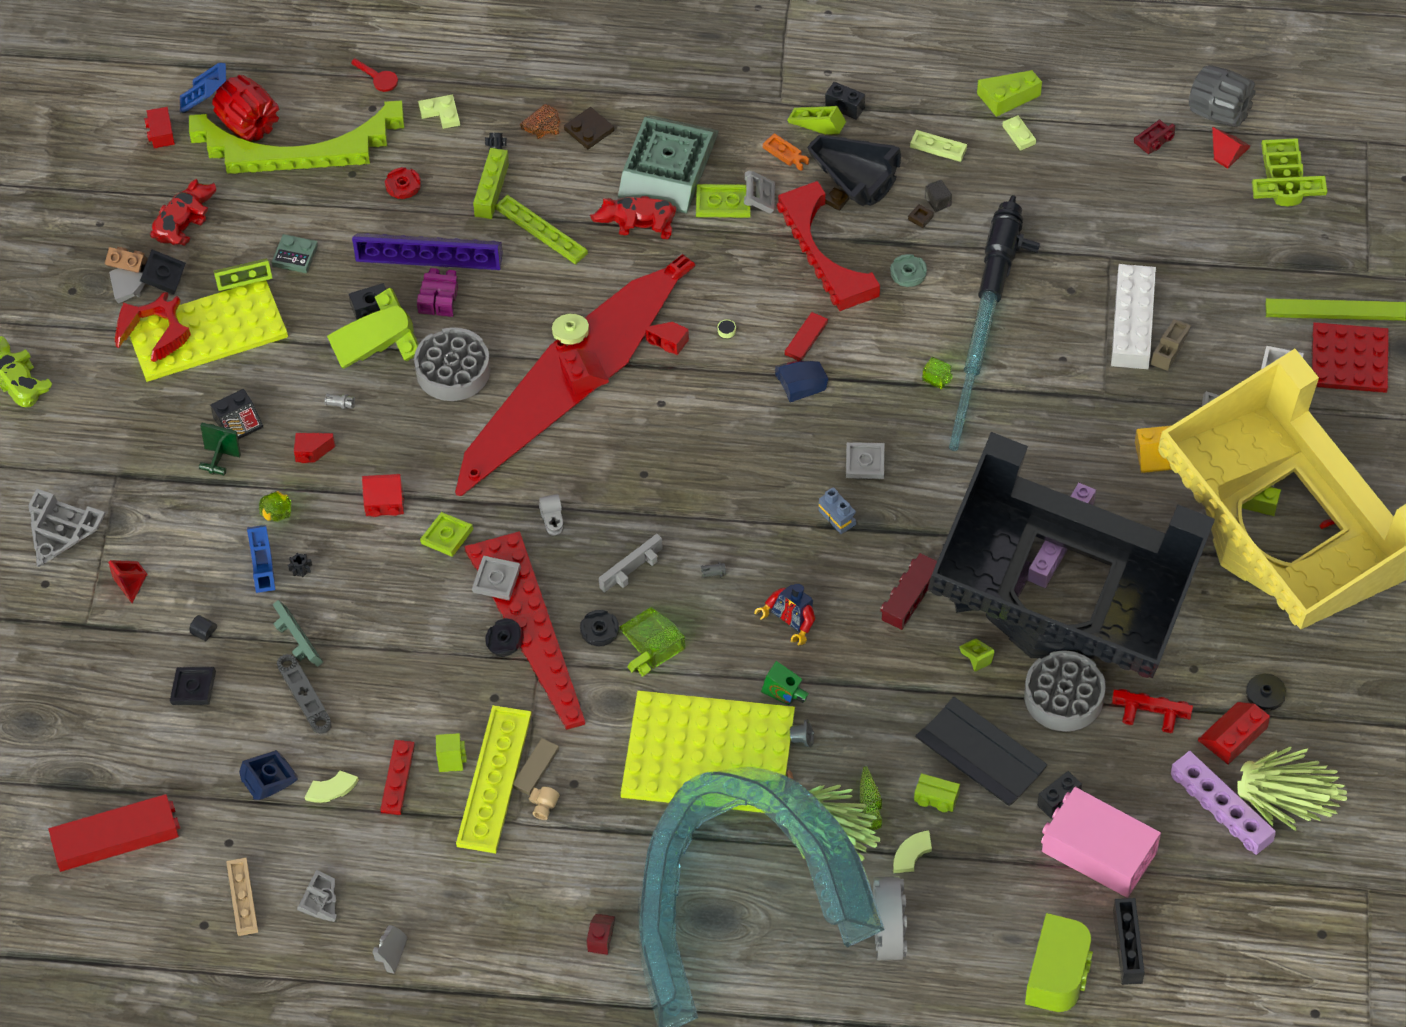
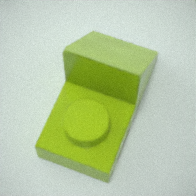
(978, 652)

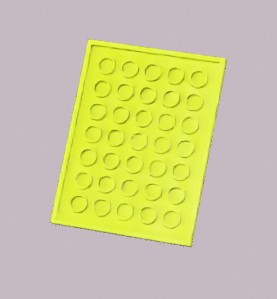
(694, 735)

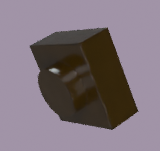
(836, 199)
(920, 216)

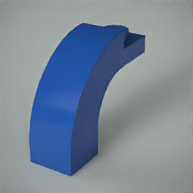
(261, 558)

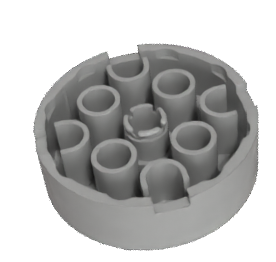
(452, 364)
(1064, 691)
(891, 906)

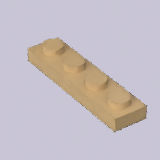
(242, 896)

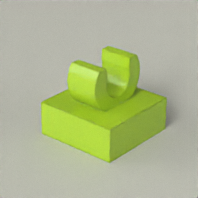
(641, 664)

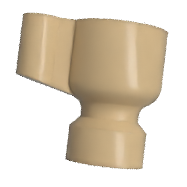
(546, 799)

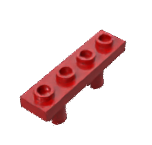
(1157, 705)

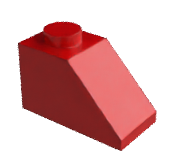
(312, 446)

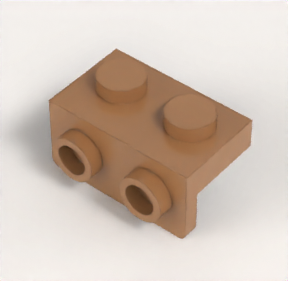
(125, 260)

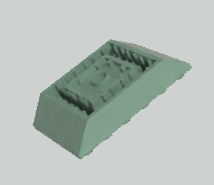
(663, 176)

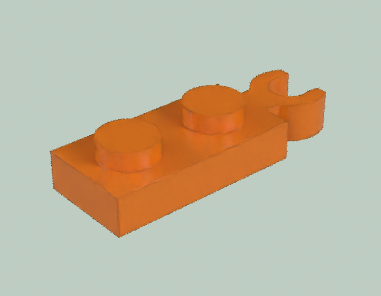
(785, 151)

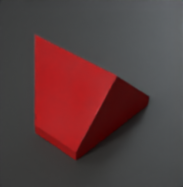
(1227, 147)
(128, 576)

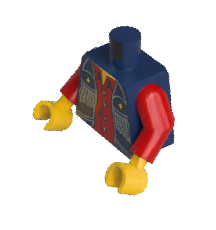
(793, 608)

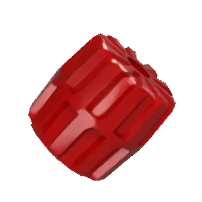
(245, 108)

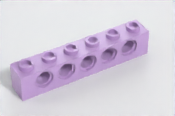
(1052, 554)
(1220, 792)

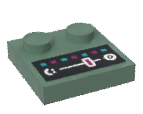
(294, 253)

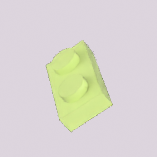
(1019, 132)

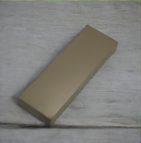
(535, 766)

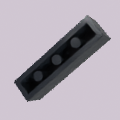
(1128, 941)

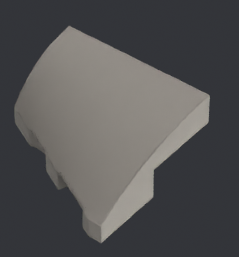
(320, 897)
(390, 948)

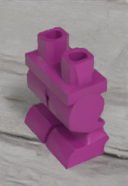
(438, 287)

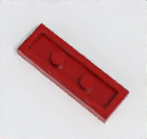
(806, 336)

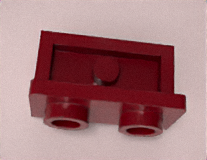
(1155, 136)

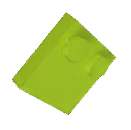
(446, 534)

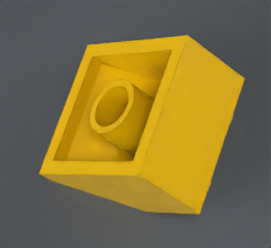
(1147, 445)

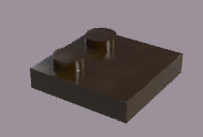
(589, 128)

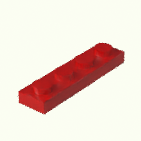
(397, 777)

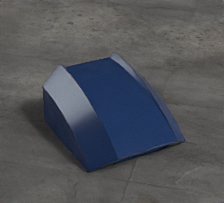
(801, 378)
(266, 774)

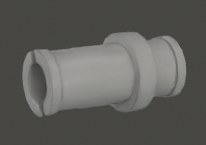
(340, 401)

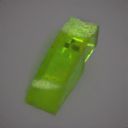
(871, 798)

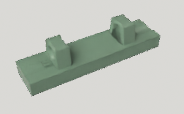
(305, 647)

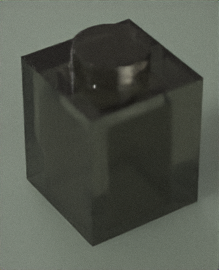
(938, 195)

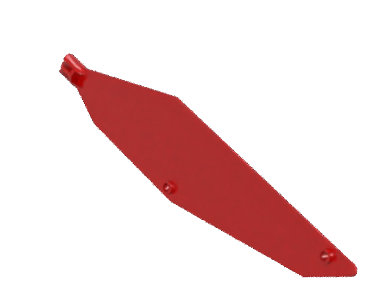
(545, 393)

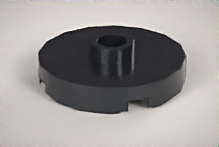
(599, 620)
(496, 635)
(1263, 699)

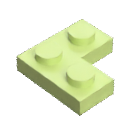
(442, 107)

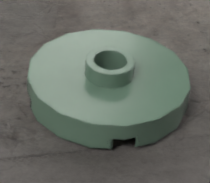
(908, 270)

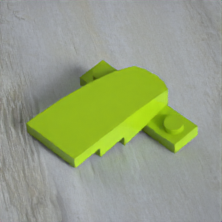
(1285, 174)
(375, 333)

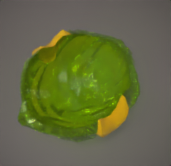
(275, 506)

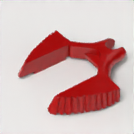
(174, 336)

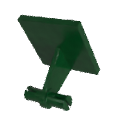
(222, 442)

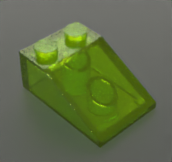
(654, 634)

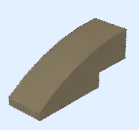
(1170, 344)

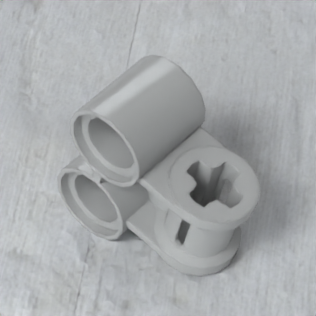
(551, 512)

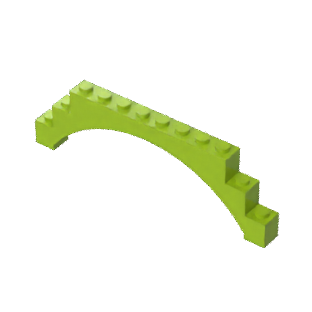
(344, 150)

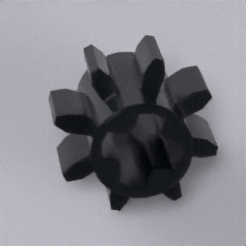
(495, 141)
(300, 565)

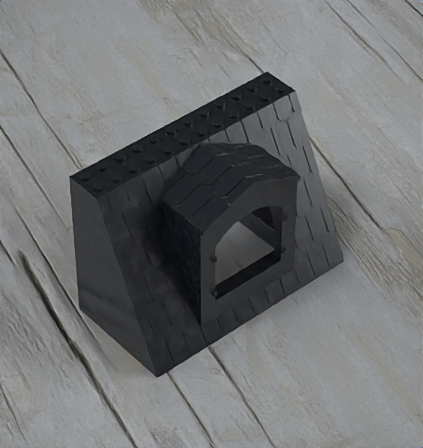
(997, 532)

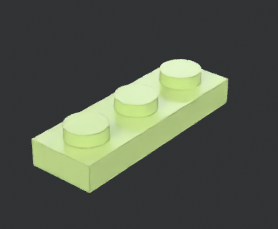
(938, 145)

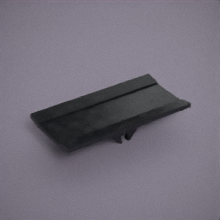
(982, 751)

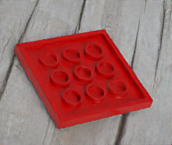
(1350, 357)

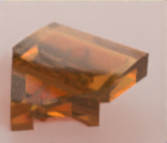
(542, 122)

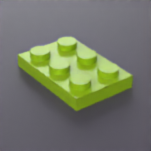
(721, 201)

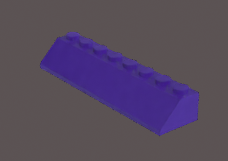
(427, 251)

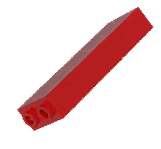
(114, 832)

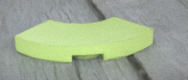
(331, 789)
(910, 851)

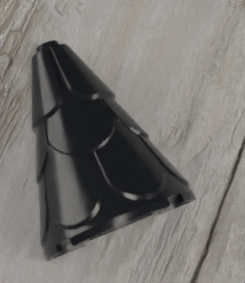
(857, 166)

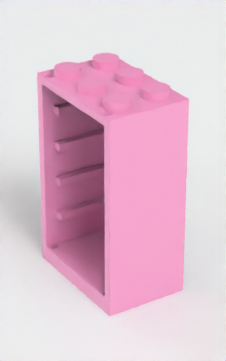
(1100, 841)

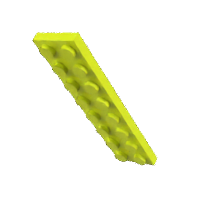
(494, 779)

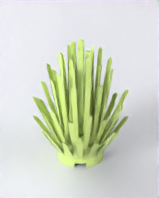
(1292, 792)
(847, 818)

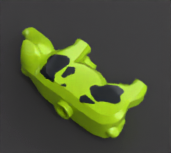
(16, 376)

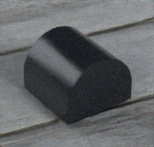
(202, 627)

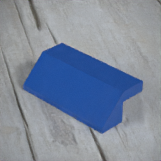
(203, 87)

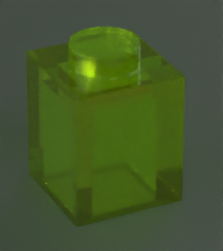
(937, 373)

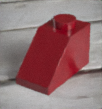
(600, 933)

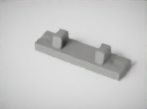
(619, 572)

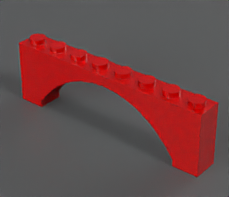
(845, 286)

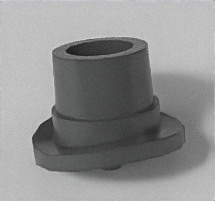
(802, 734)

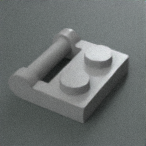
(764, 192)

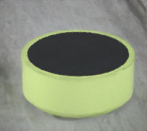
(726, 328)

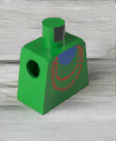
(783, 685)

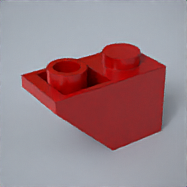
(668, 336)

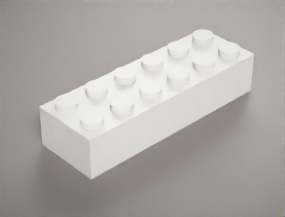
(1133, 316)

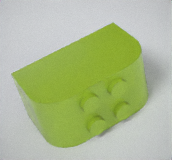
(1059, 964)

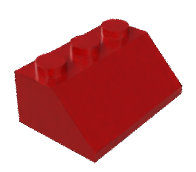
(1235, 731)

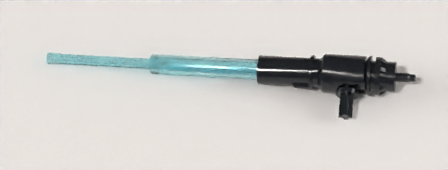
(1000, 252)

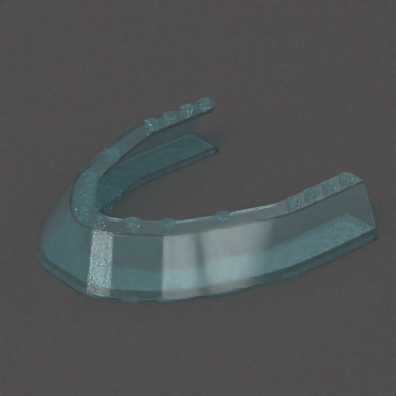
(830, 855)

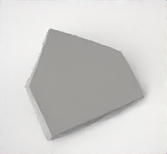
(125, 284)

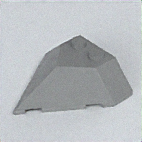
(59, 525)

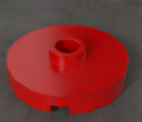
(402, 183)

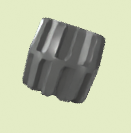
(1221, 96)

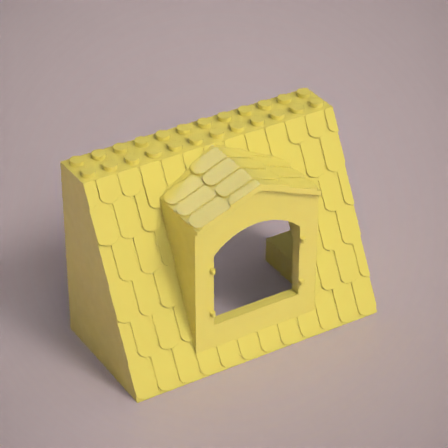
(1257, 439)

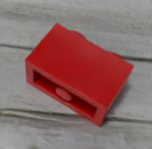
(160, 127)

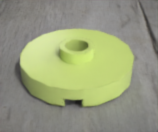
(570, 328)

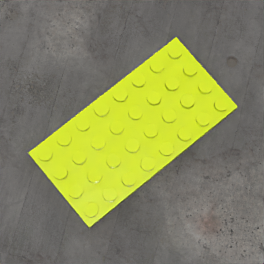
(218, 328)

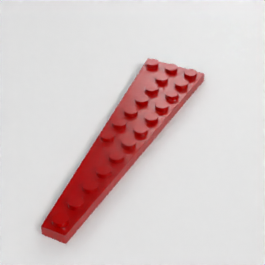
(530, 612)

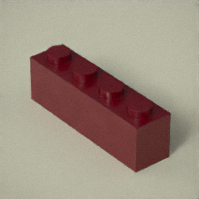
(909, 592)

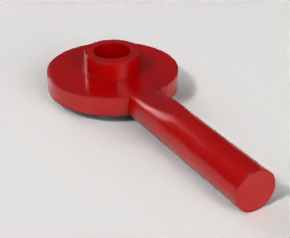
(382, 81)

